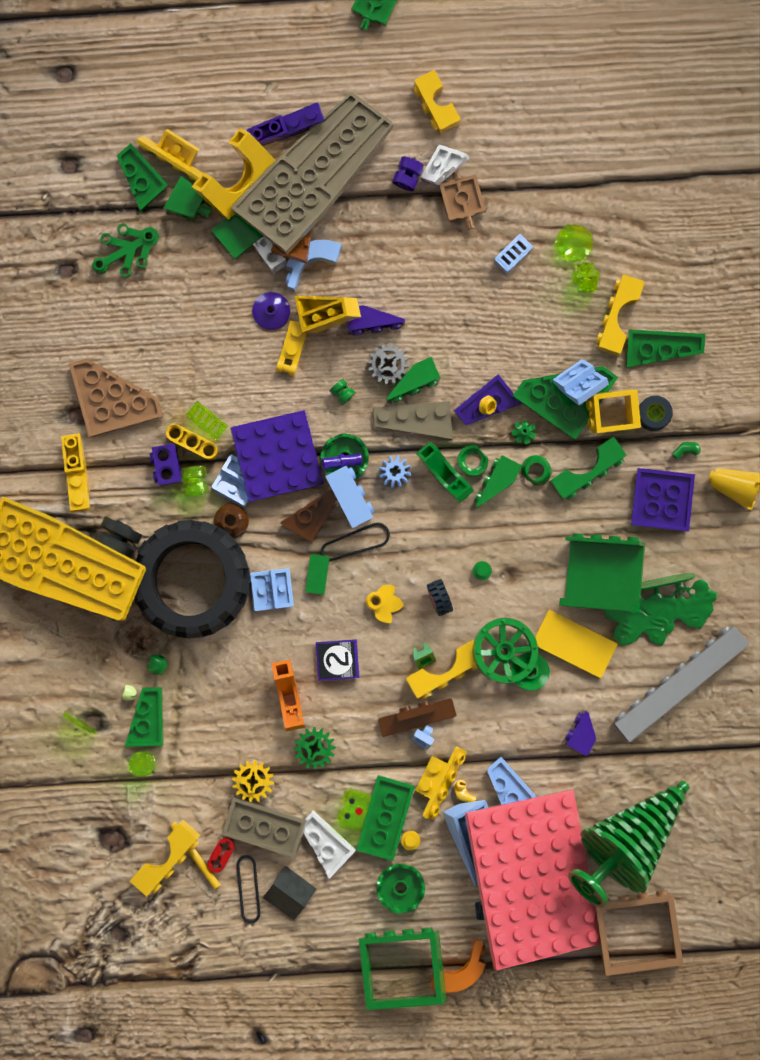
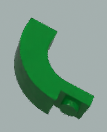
(444, 472)

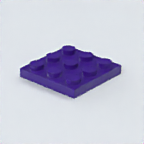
(662, 499)

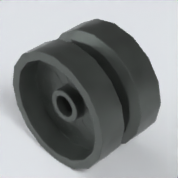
(118, 536)

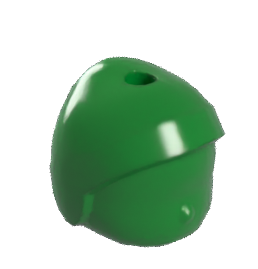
(157, 664)

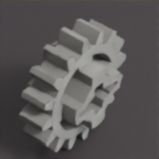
(396, 374)

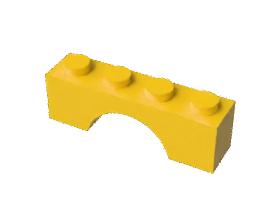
(612, 337)
(423, 682)
(149, 875)

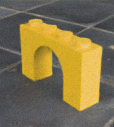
(255, 161)

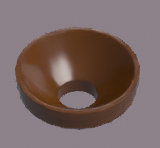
(241, 519)

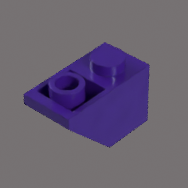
(583, 735)

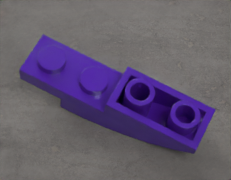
(288, 125)

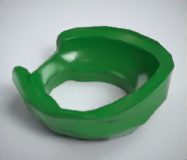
(470, 450)
(536, 459)

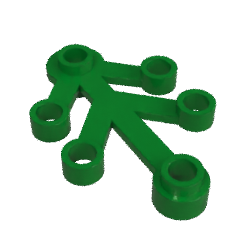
(128, 249)

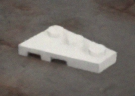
(327, 843)

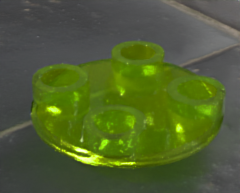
(574, 243)

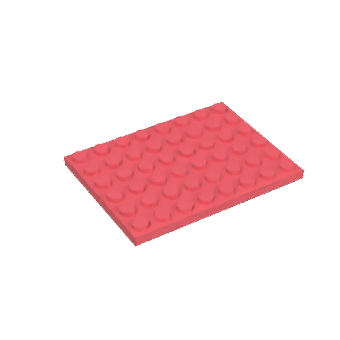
(523, 879)

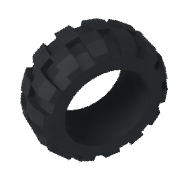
(236, 585)

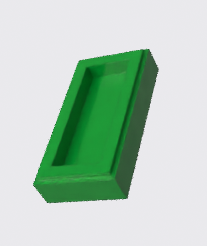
(317, 574)

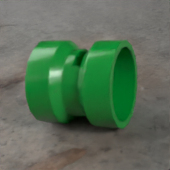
(346, 392)

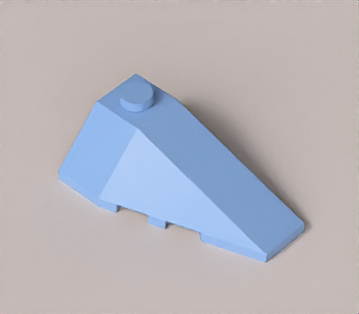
(458, 828)

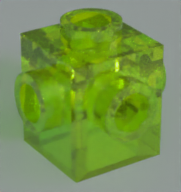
(585, 277)

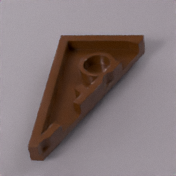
(310, 518)

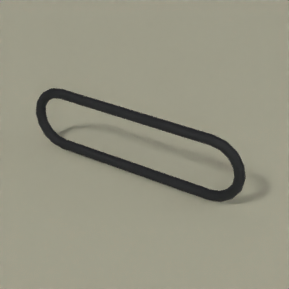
(256, 888)

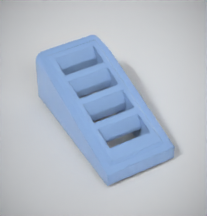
(502, 264)

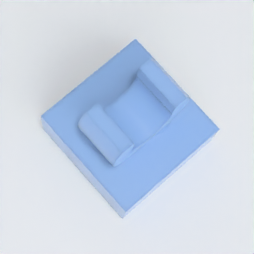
(423, 737)

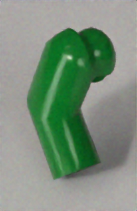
(686, 447)

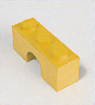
(442, 117)

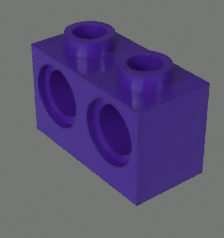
(171, 463)

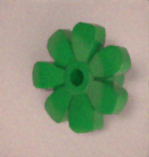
(521, 435)

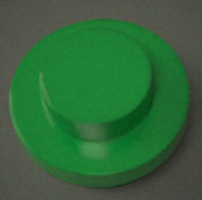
(482, 570)

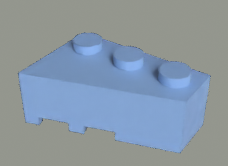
(350, 496)

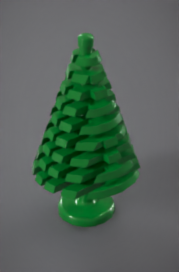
(629, 844)

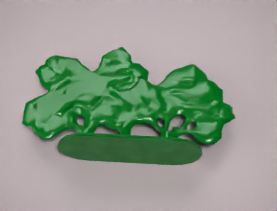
(659, 612)

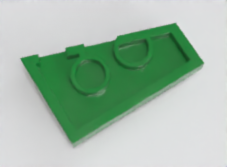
(141, 176)
(148, 719)

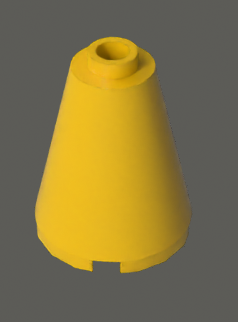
(737, 485)

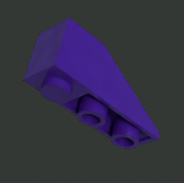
(373, 320)

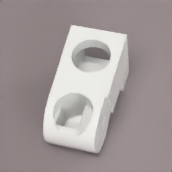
(273, 261)

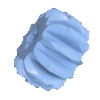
(390, 466)

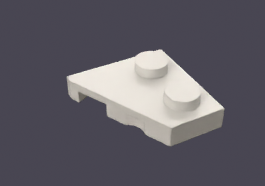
(443, 164)

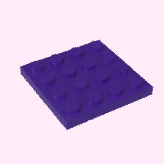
(276, 456)

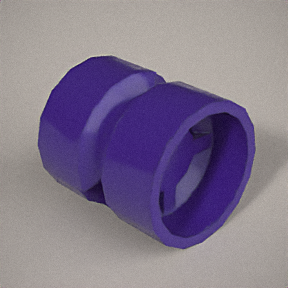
(409, 167)

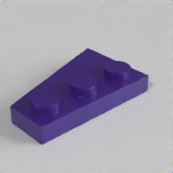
(496, 388)

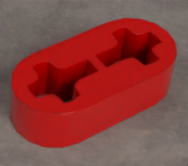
(225, 857)

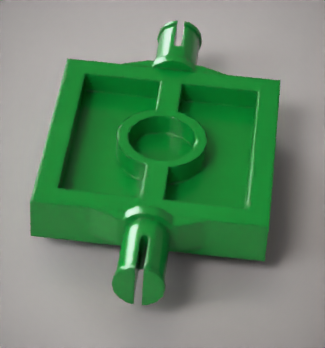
(373, 11)

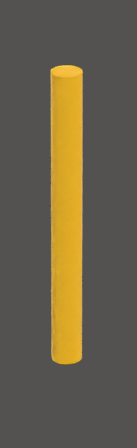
(201, 864)

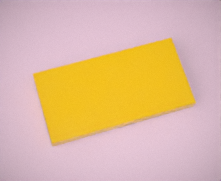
(575, 643)

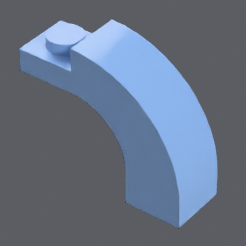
(319, 250)

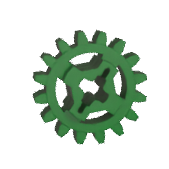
(306, 744)

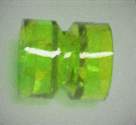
(195, 481)
(142, 763)

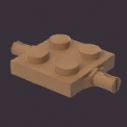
(462, 198)

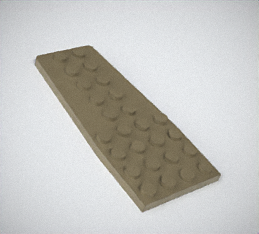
(313, 173)

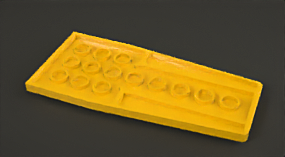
(64, 563)

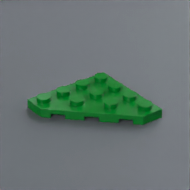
(554, 406)

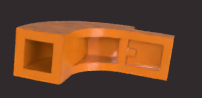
(288, 695)
(468, 974)

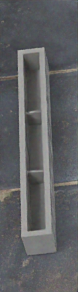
(681, 683)

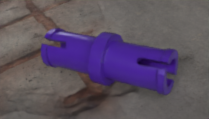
(341, 461)

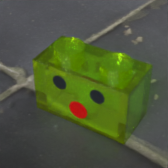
(354, 809)

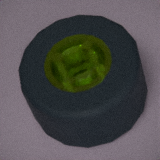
(655, 413)

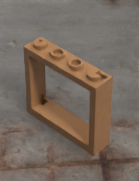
(644, 964)

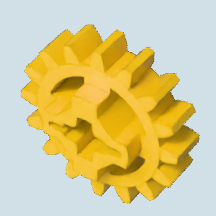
(244, 780)

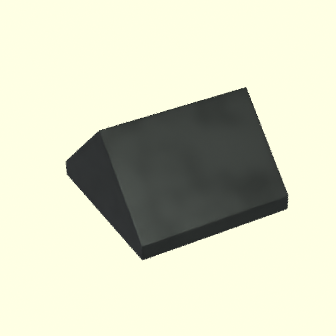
(290, 893)

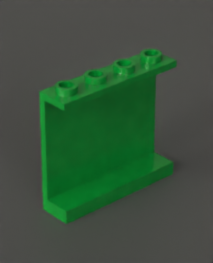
(604, 573)

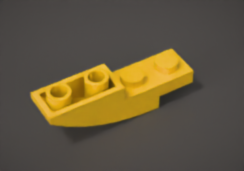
(76, 473)

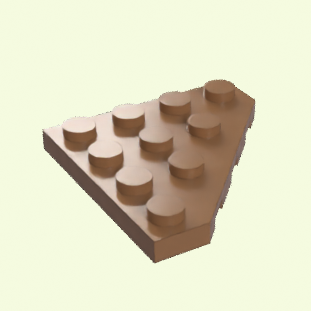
(109, 400)

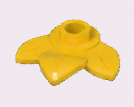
(387, 603)

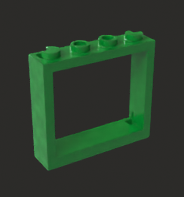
(408, 1001)

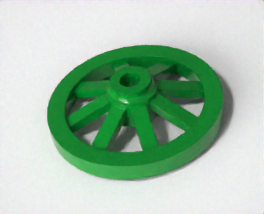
(509, 649)

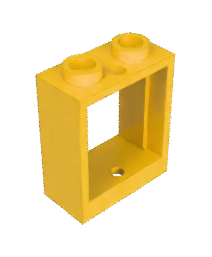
(631, 407)

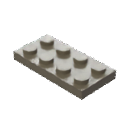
(264, 827)

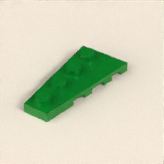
(656, 346)

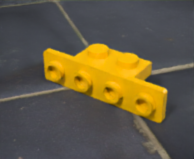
(175, 151)
(437, 780)

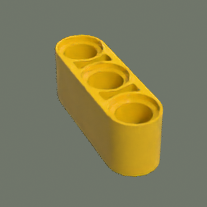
(185, 435)

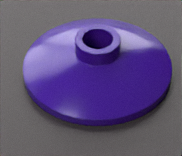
(273, 320)

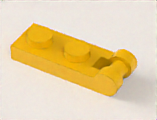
(291, 348)

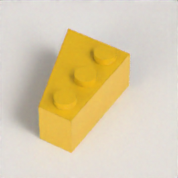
(325, 312)

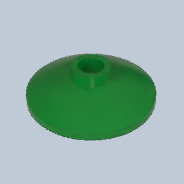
(540, 673)

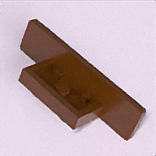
(417, 717)

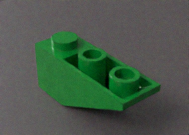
(419, 376)
(502, 477)

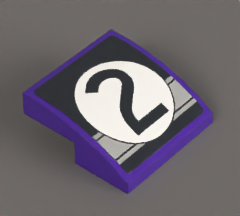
(337, 660)

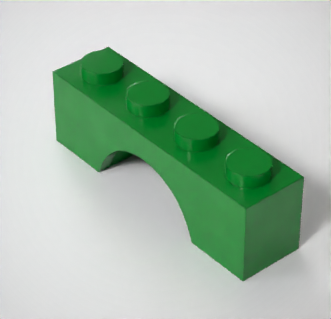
(608, 455)

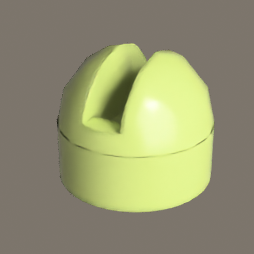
(129, 693)

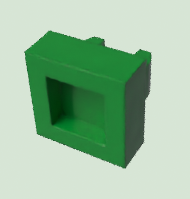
(424, 657)

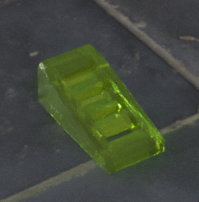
(194, 409)

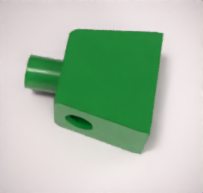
(186, 202)

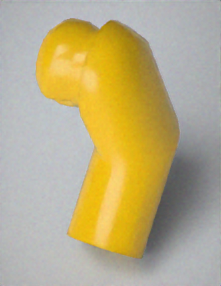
(461, 792)

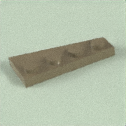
(424, 419)

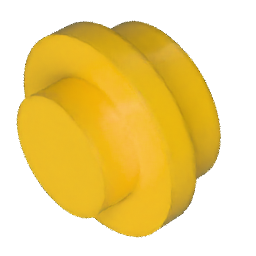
(487, 405)
(410, 840)

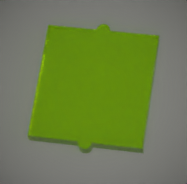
(81, 723)

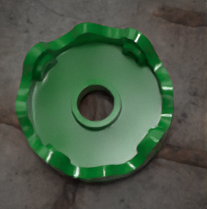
(346, 444)
(396, 901)

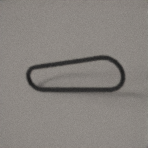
(354, 532)

